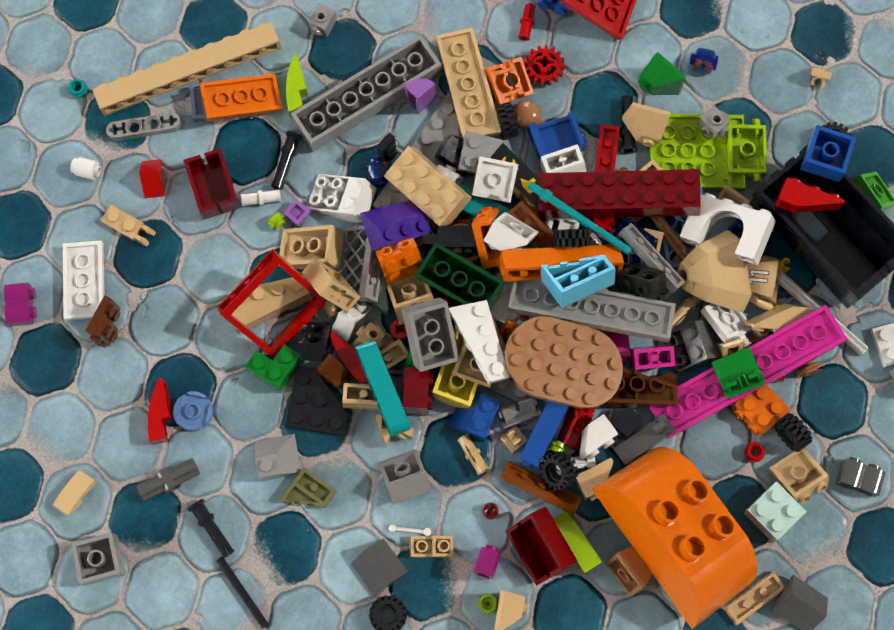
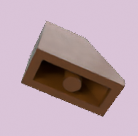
(334, 372)

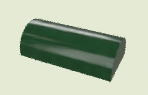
(458, 277)

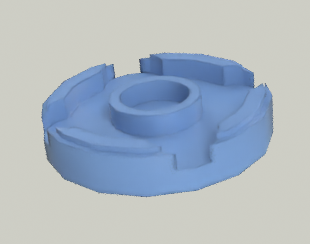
(193, 411)

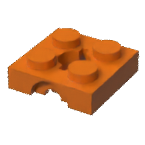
(497, 79)

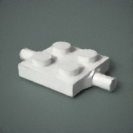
(727, 323)

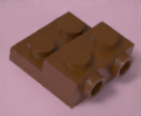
(101, 325)

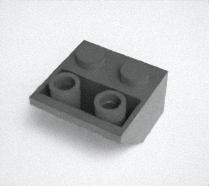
(693, 345)

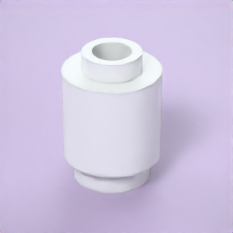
(85, 168)

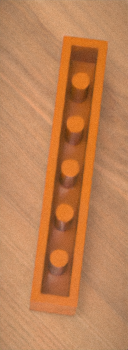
(526, 263)

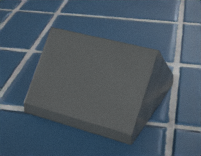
(379, 567)
(801, 605)

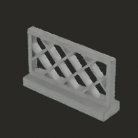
(649, 257)
(371, 272)

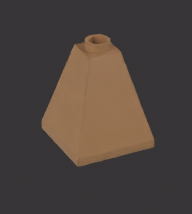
(629, 570)

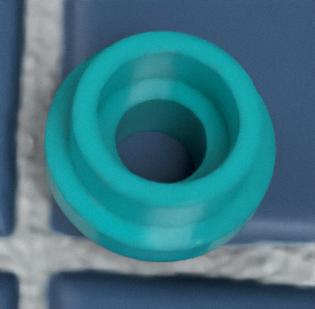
(74, 84)

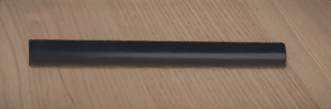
(242, 592)

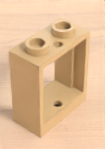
(330, 284)

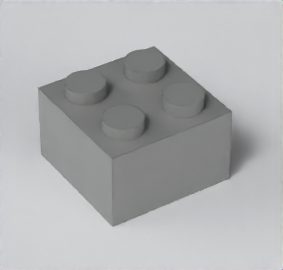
(98, 559)

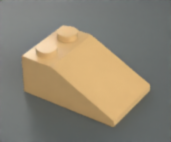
(305, 243)

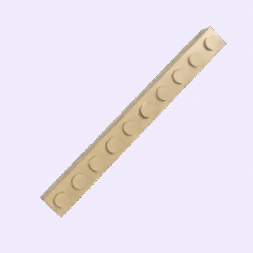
(186, 68)

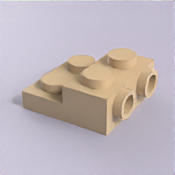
(800, 475)

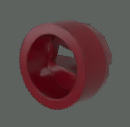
(494, 513)

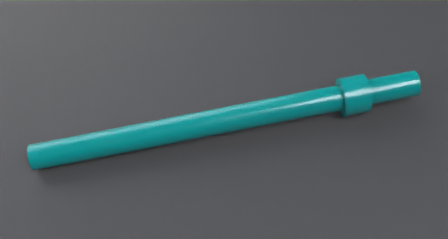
(546, 195)

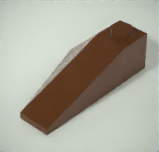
(642, 391)

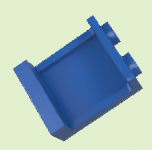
(556, 135)

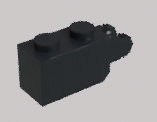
(457, 239)

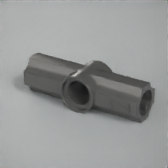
(168, 479)

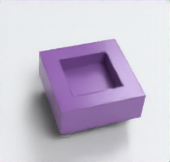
(297, 212)

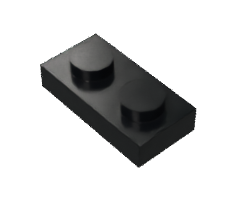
(387, 148)

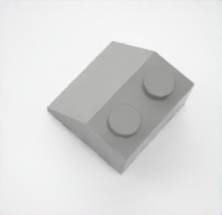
(405, 476)

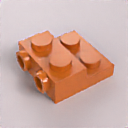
(399, 260)
(760, 410)

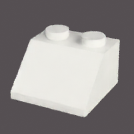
(509, 233)

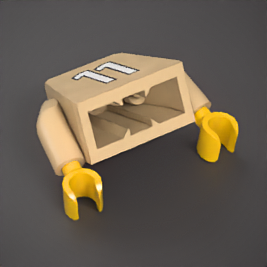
(765, 281)

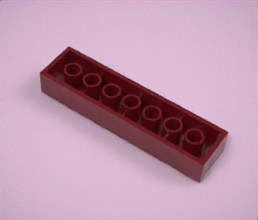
(623, 193)

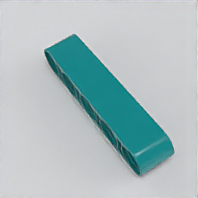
(382, 388)

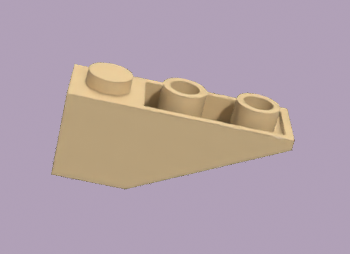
(778, 317)

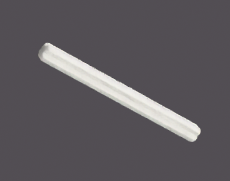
(806, 300)

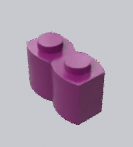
(19, 304)
(487, 562)

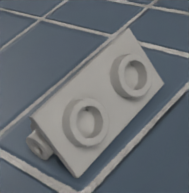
(510, 416)

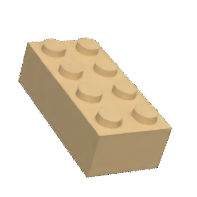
(427, 186)

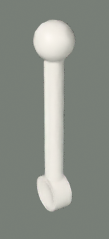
(427, 532)

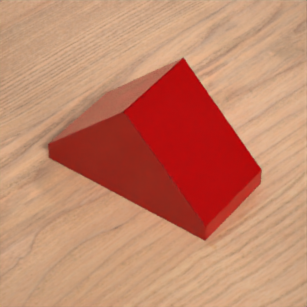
(152, 178)

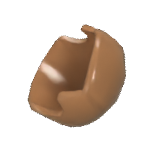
(527, 113)

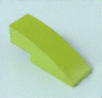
(295, 86)
(580, 546)

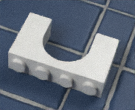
(756, 224)

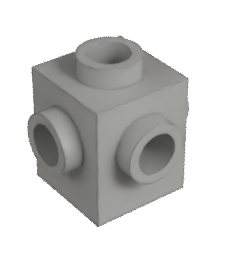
(714, 123)

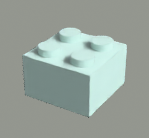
(775, 512)

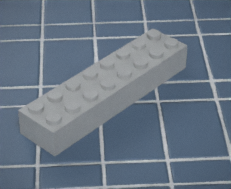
(365, 93)

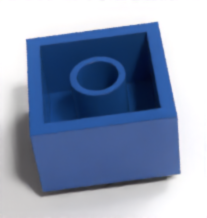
(828, 153)

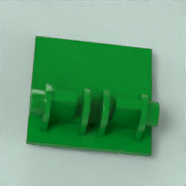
(738, 373)

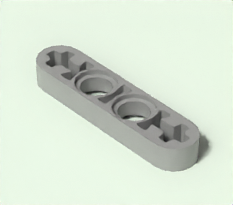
(143, 130)

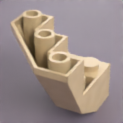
(717, 273)

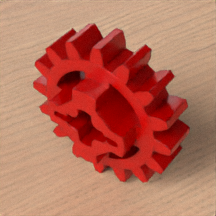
(553, 63)

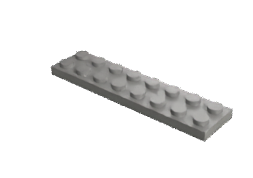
(600, 310)

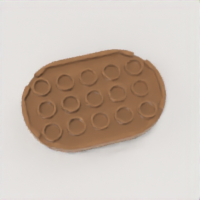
(563, 362)

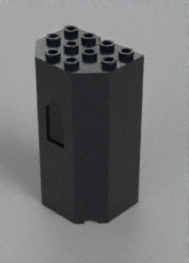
(859, 240)

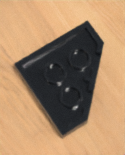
(315, 406)

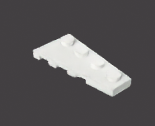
(479, 332)

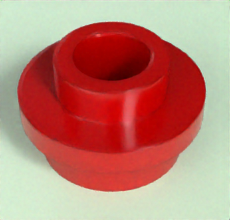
(758, 447)

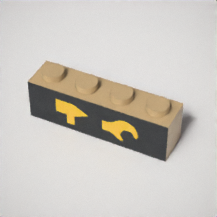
(523, 177)

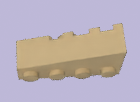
(271, 300)

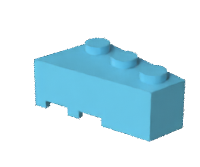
(577, 279)

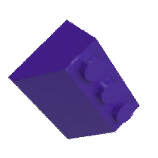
(394, 224)

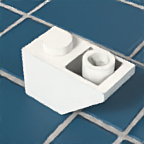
(349, 322)
(596, 435)

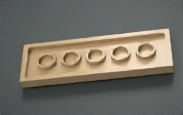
(468, 83)

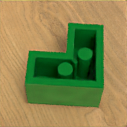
(277, 371)

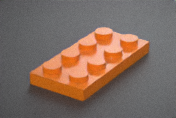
(241, 97)

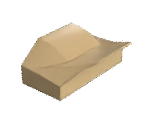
(393, 353)

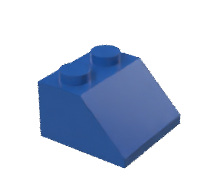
(478, 418)

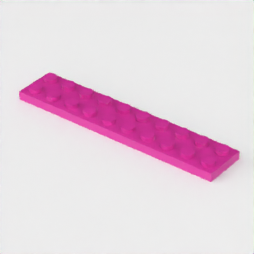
(774, 356)

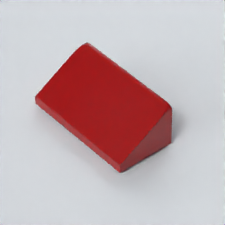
(572, 429)

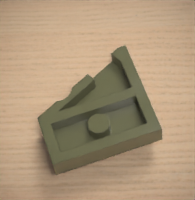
(309, 490)

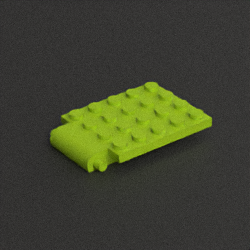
(721, 161)

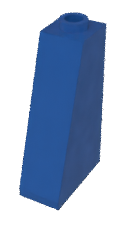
(543, 433)

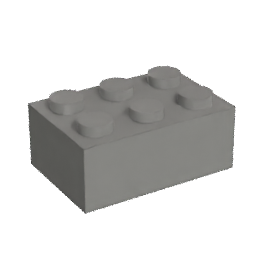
(430, 334)

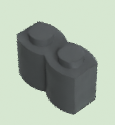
(860, 477)

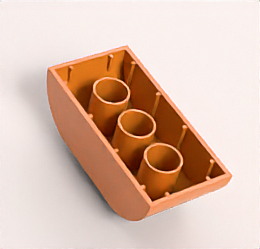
(680, 531)

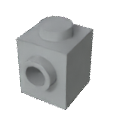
(322, 20)

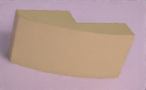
(72, 494)
(430, 546)

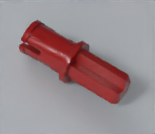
(527, 22)

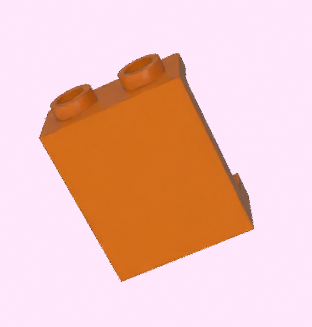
(480, 227)

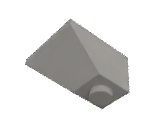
(277, 457)

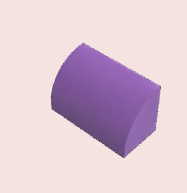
(420, 93)

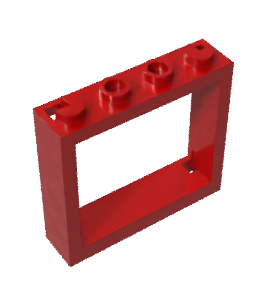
(250, 283)

